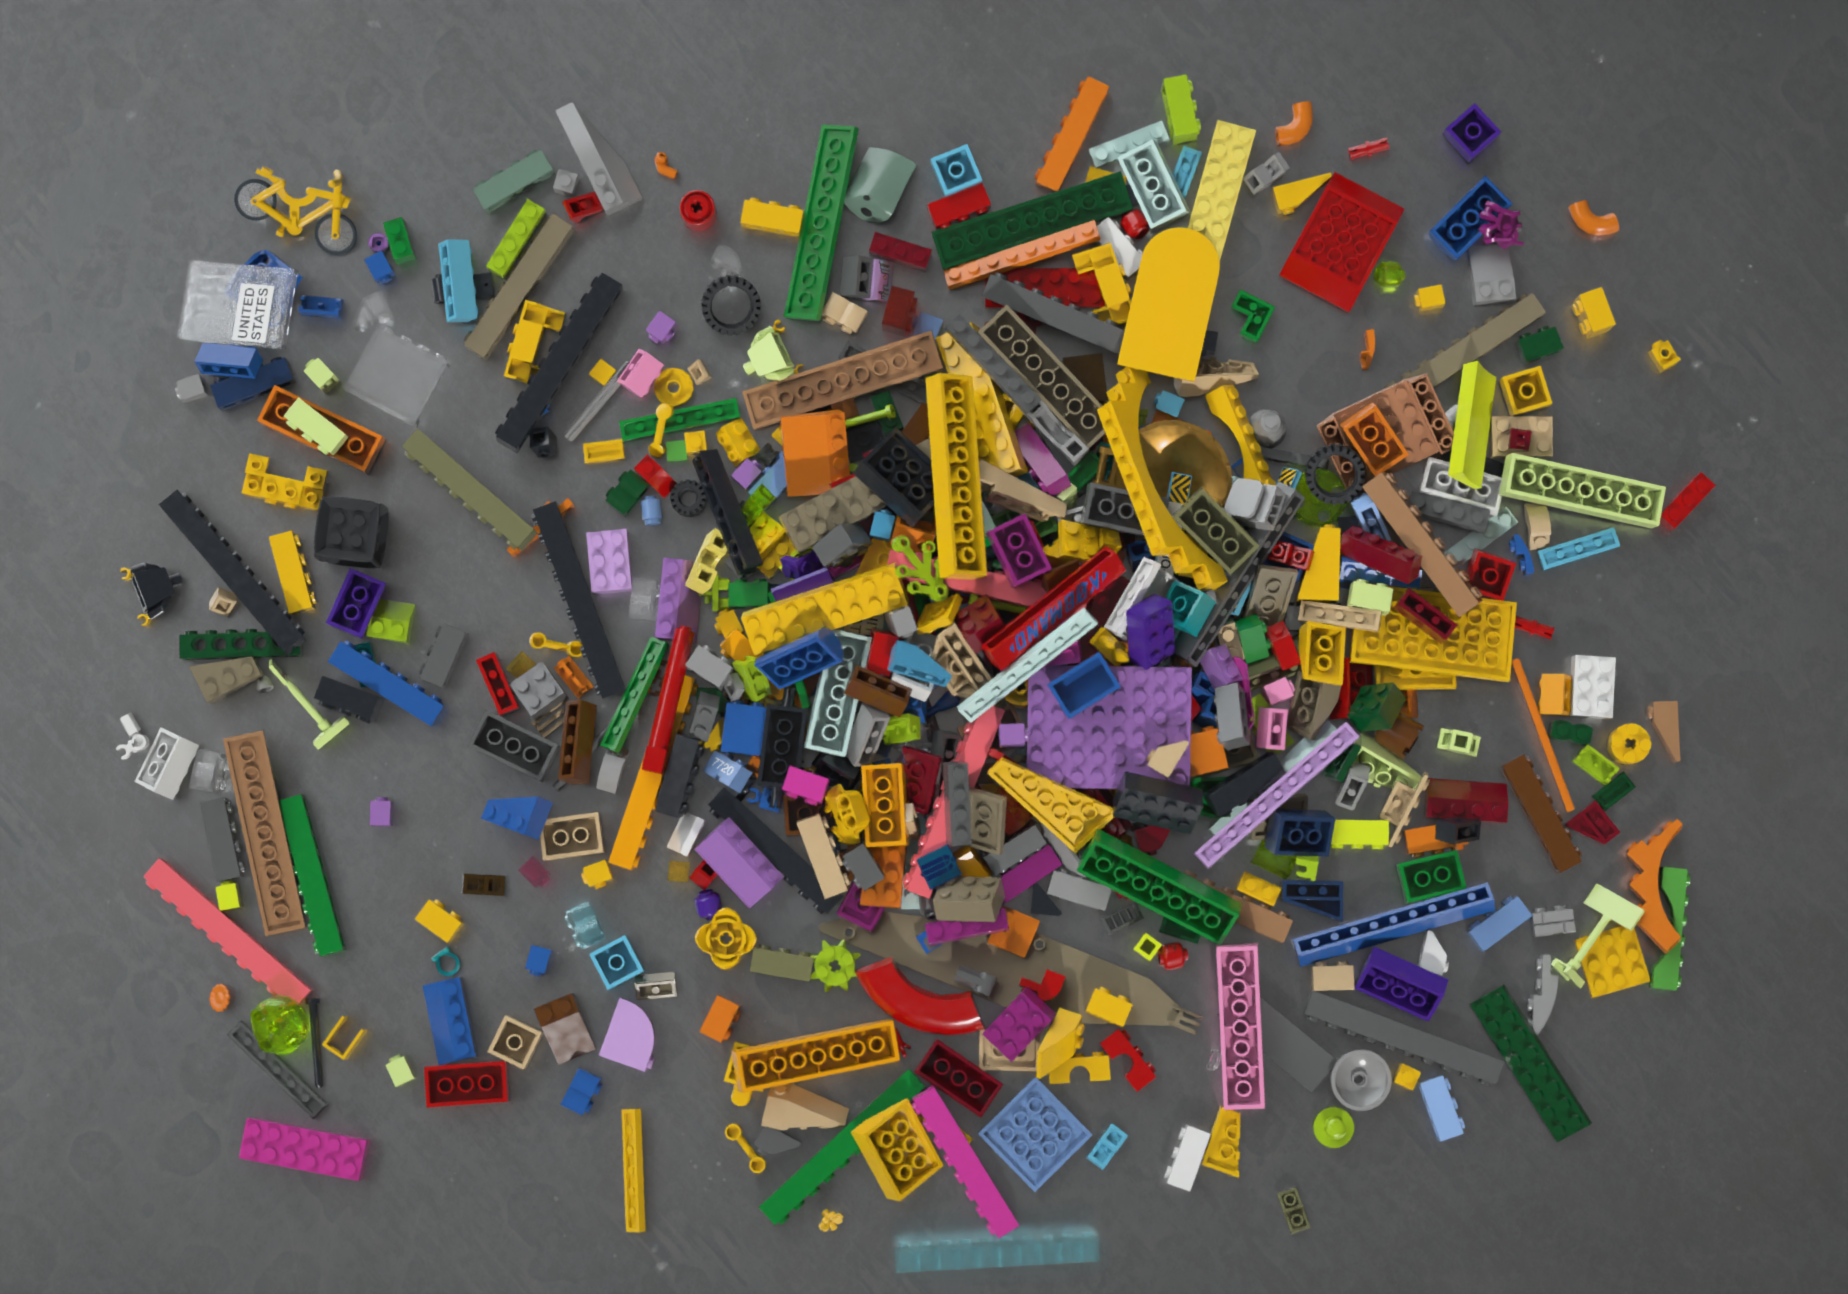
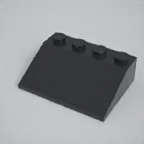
(899, 476)

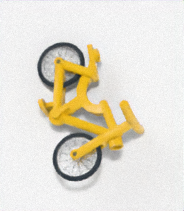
(333, 232)

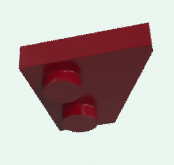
(1594, 824)

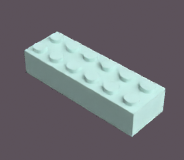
(832, 709)

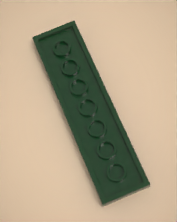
(1530, 1063)

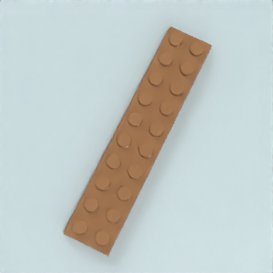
(843, 379)
(264, 833)

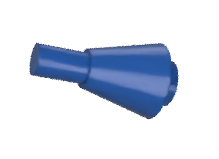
(946, 702)

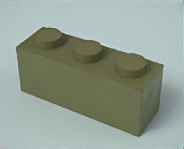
(782, 963)

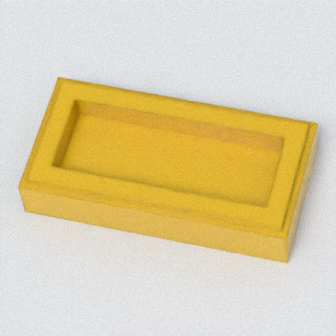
(603, 451)

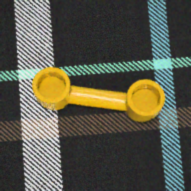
(663, 412)
(572, 648)
(734, 1132)

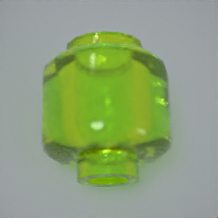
(1389, 274)

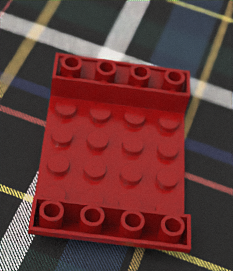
(1341, 242)

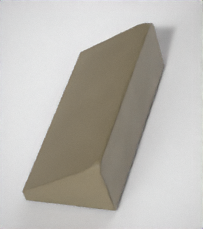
(655, 986)

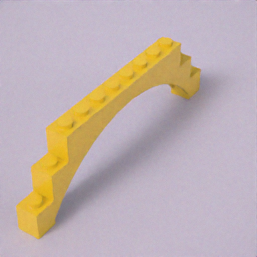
(1160, 529)

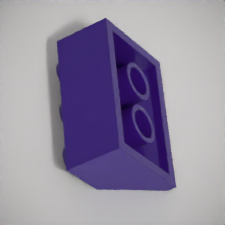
(803, 584)
(356, 603)

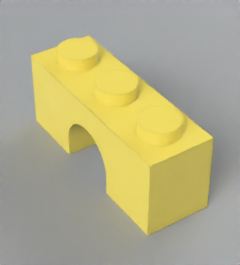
(703, 570)

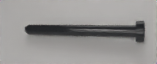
(315, 1041)

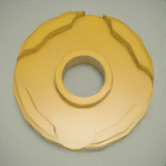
(678, 376)

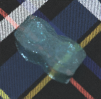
(584, 924)

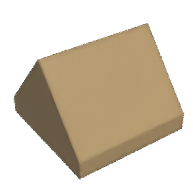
(699, 372)

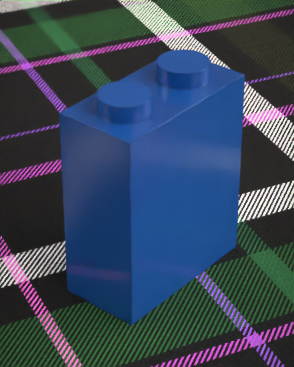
(743, 728)

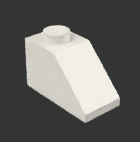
(1432, 955)

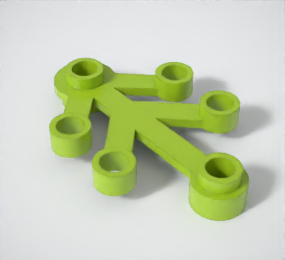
(922, 571)

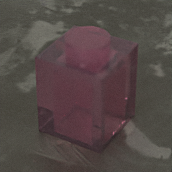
(535, 872)

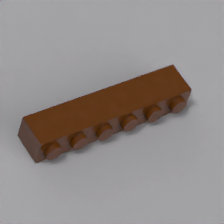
(1541, 814)

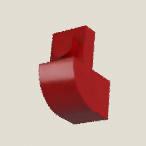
(1048, 988)

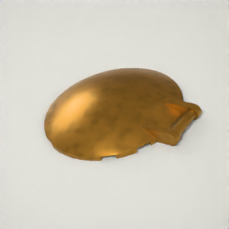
(1179, 449)

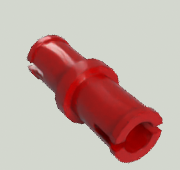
(1368, 148)
(1534, 627)

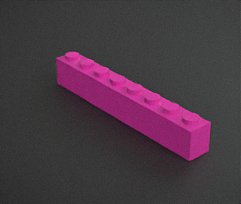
(965, 1162)

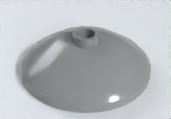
(1374, 1083)

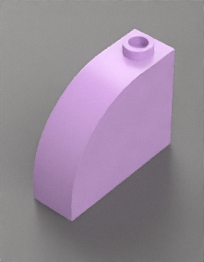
(630, 1037)

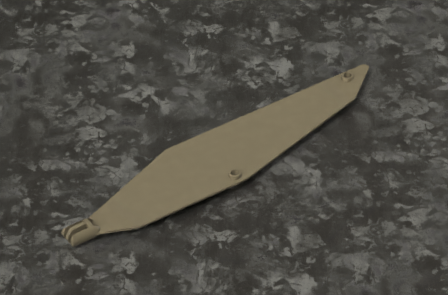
(896, 938)

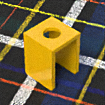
(327, 1043)

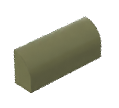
(1268, 670)

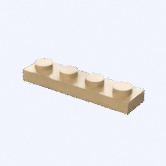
(1340, 616)

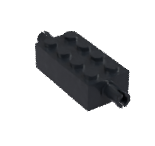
(781, 744)

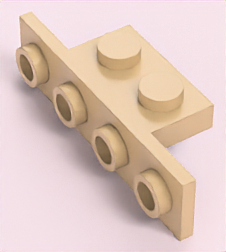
(1400, 804)

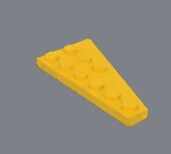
(1061, 809)

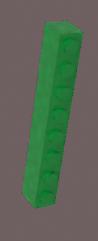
(311, 876)

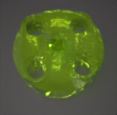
(1312, 506)
(278, 1027)

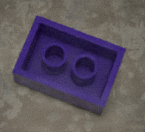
(1150, 631)

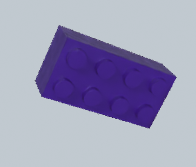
(1401, 984)

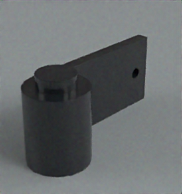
(482, 282)

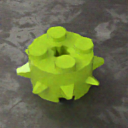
(824, 971)

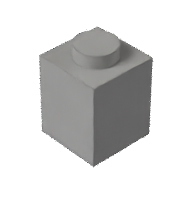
(566, 183)
(191, 388)

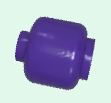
(707, 903)

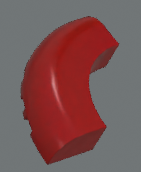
(916, 1006)

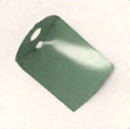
(882, 178)

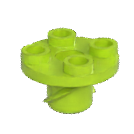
(1333, 1127)

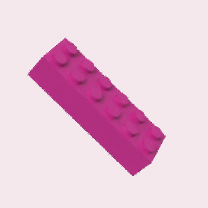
(304, 1148)

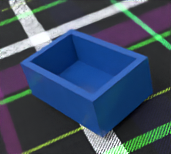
(1084, 685)

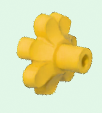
(830, 1220)

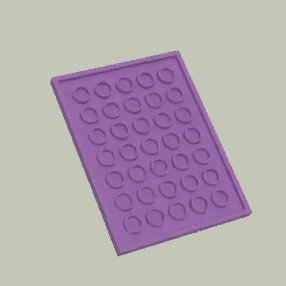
(1113, 733)

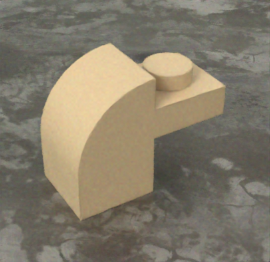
(1538, 525)

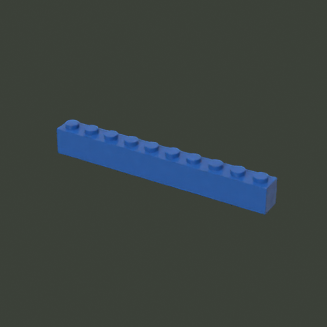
(1394, 924)

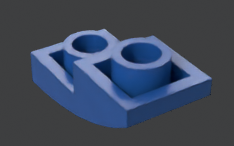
(1519, 548)

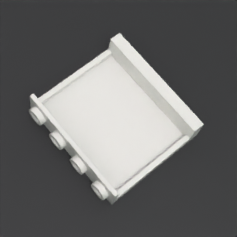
(1145, 582)

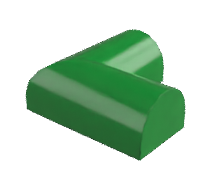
(1257, 312)

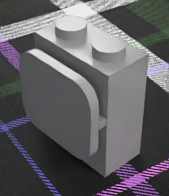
(1255, 504)

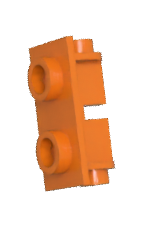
(573, 677)

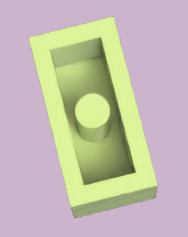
(321, 375)
(1370, 596)

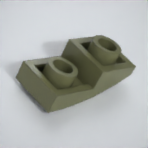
(1293, 1210)

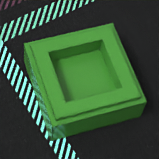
(676, 451)

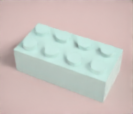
(1153, 185)

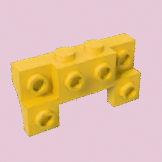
(1110, 281)
(528, 338)
(282, 489)

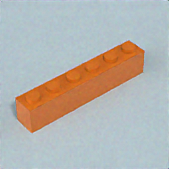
(1072, 135)

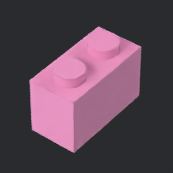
(640, 373)
(1278, 691)
(1271, 728)

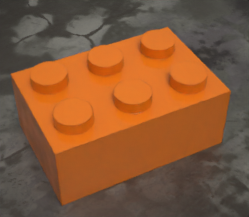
(1374, 439)

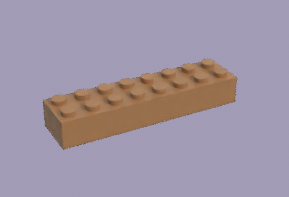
(1418, 537)

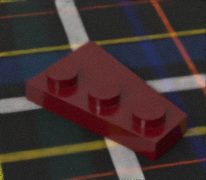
(922, 775)

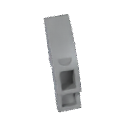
(1542, 1004)

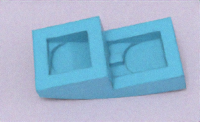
(1107, 1146)

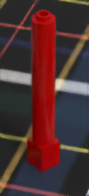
(668, 701)

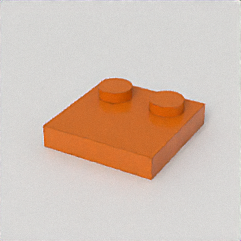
(1020, 933)

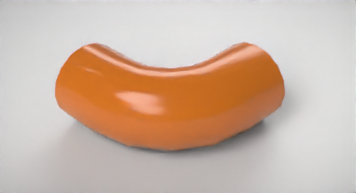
(1298, 127)
(1592, 223)

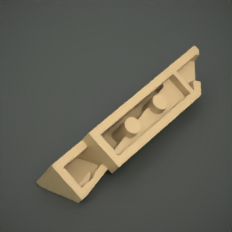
(1018, 495)

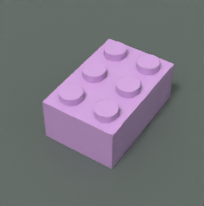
(609, 561)

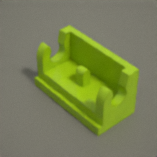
(754, 680)
(902, 729)
(1595, 764)
(1310, 863)

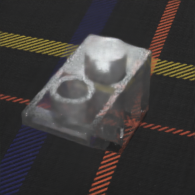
(372, 310)

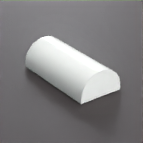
(1438, 483)

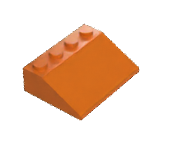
(814, 451)

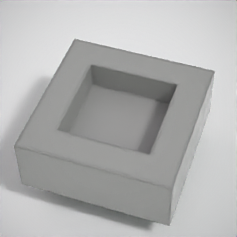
(734, 687)

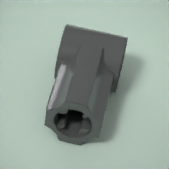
(978, 981)

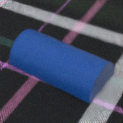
(1462, 223)
(801, 658)

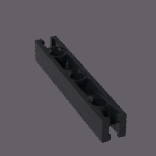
(727, 512)

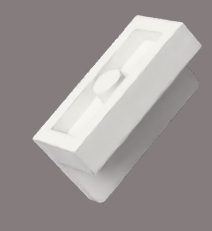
(686, 834)

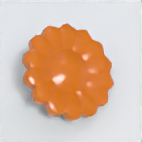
(219, 997)

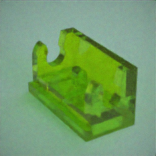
(757, 503)
(1277, 864)

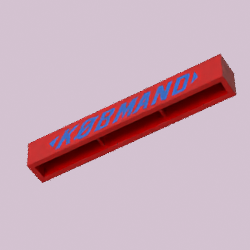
(1053, 608)

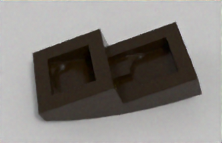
(483, 884)

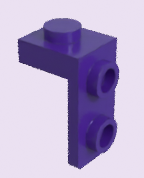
(799, 567)

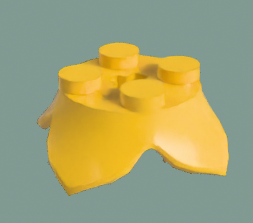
(709, 938)

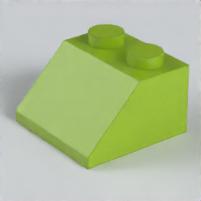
(392, 621)

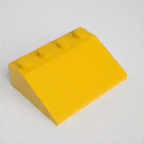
(897, 1150)

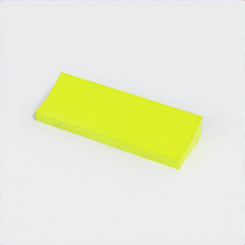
(1472, 425)

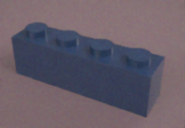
(240, 390)

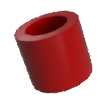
(702, 219)

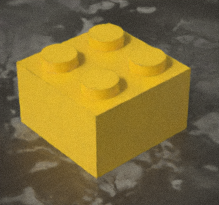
(1593, 313)
(1525, 391)

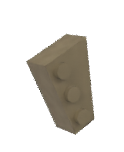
(226, 677)

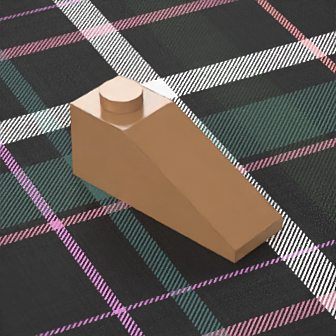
(1665, 722)

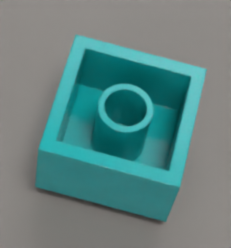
(1189, 607)

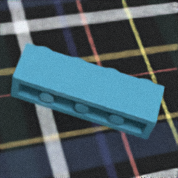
(458, 280)

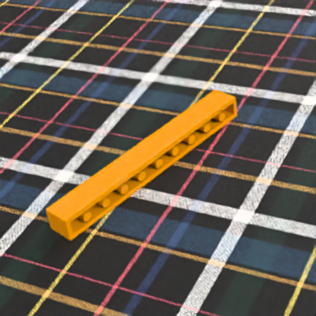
(645, 793)

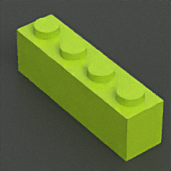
(516, 239)

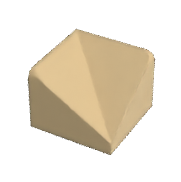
(222, 601)

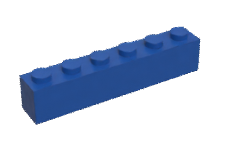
(385, 683)

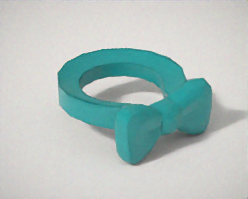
(436, 958)

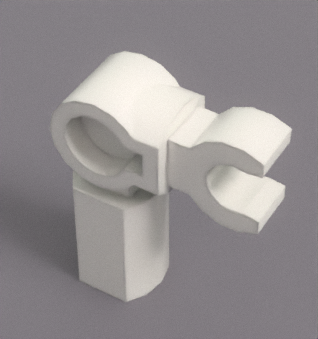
(138, 740)

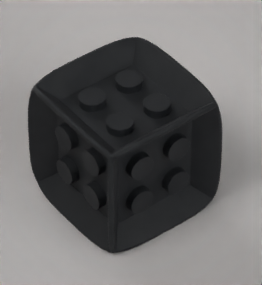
(351, 532)

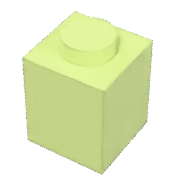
(400, 1070)

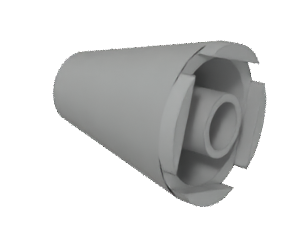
(1268, 428)

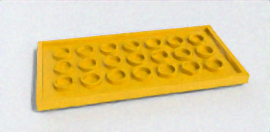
(1475, 649)

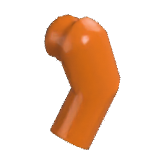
(663, 167)

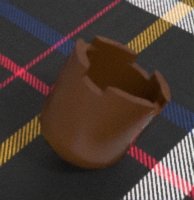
(1400, 737)

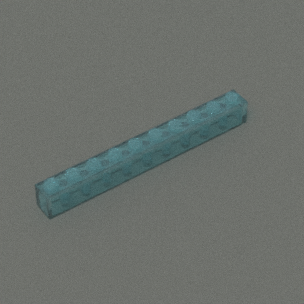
(996, 1253)

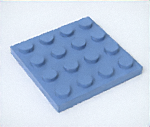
(1035, 1134)

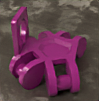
(1505, 223)

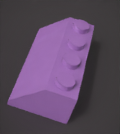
(677, 603)
(738, 862)

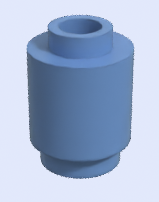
(651, 510)

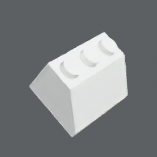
(166, 763)

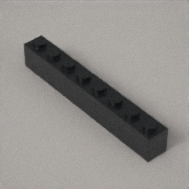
(783, 857)

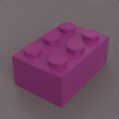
(1018, 550)
(1019, 1024)

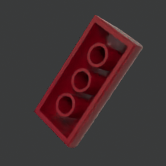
(958, 1078)

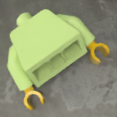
(769, 355)

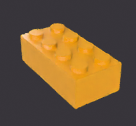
(885, 802)

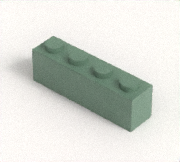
(513, 181)

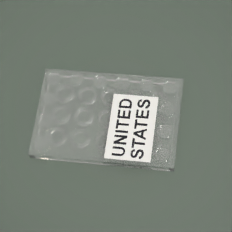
(237, 304)

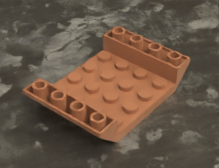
(1412, 414)

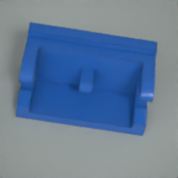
(321, 307)

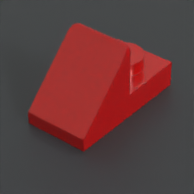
(582, 206)

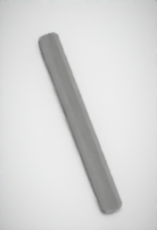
(595, 405)

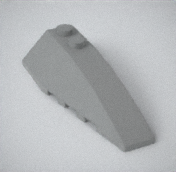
(601, 163)

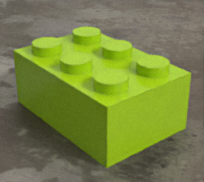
(1180, 109)

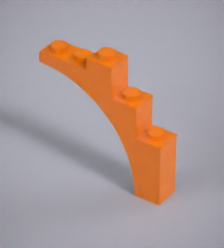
(1645, 886)

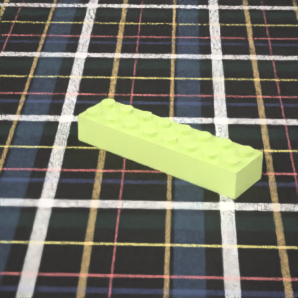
(1582, 490)

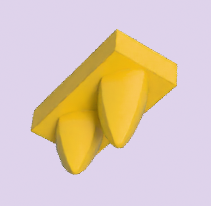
(1109, 647)

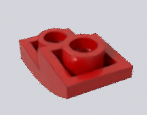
(1291, 555)

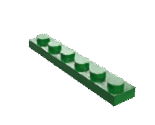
(681, 419)
(634, 694)

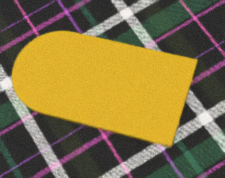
(1171, 304)

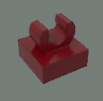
(1519, 439)

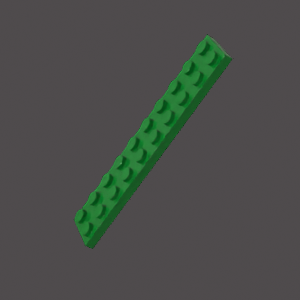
(821, 222)

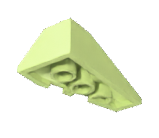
(1384, 765)

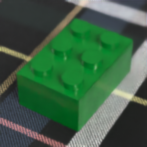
(1431, 876)

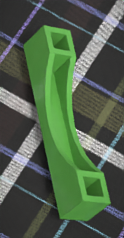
(1673, 887)

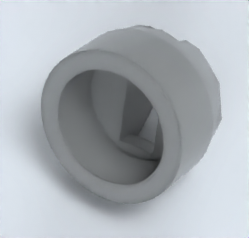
(264, 685)

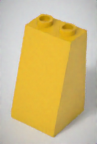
(1322, 579)

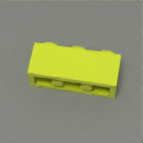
(1360, 833)

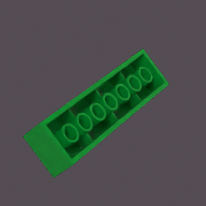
(1159, 887)

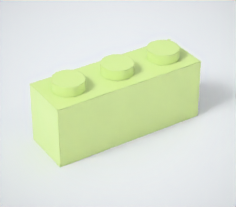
(315, 427)

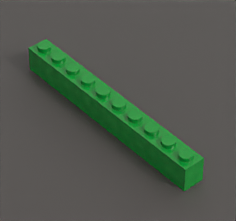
(834, 1153)

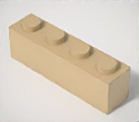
(822, 855)

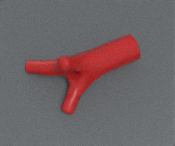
(901, 1044)

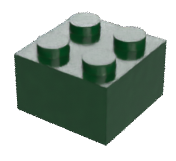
(1376, 707)

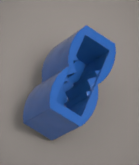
(581, 1091)

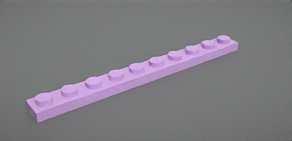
(1276, 795)

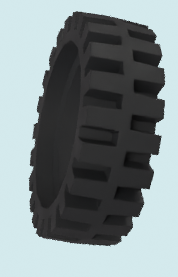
(716, 286)
(1349, 493)

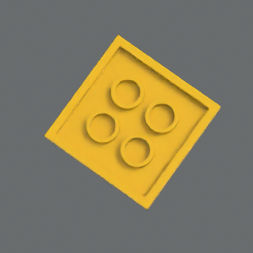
(1613, 962)

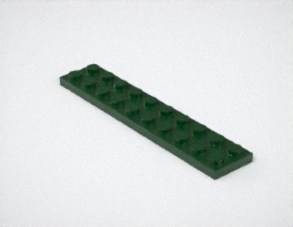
(1031, 220)

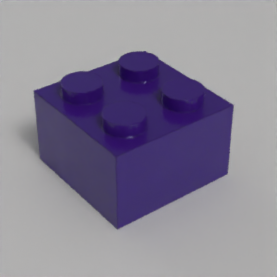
(1471, 132)

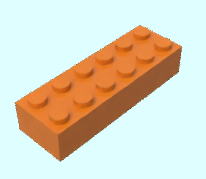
(357, 451)

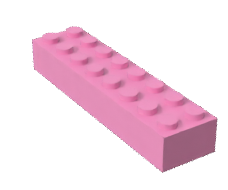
(1241, 1026)

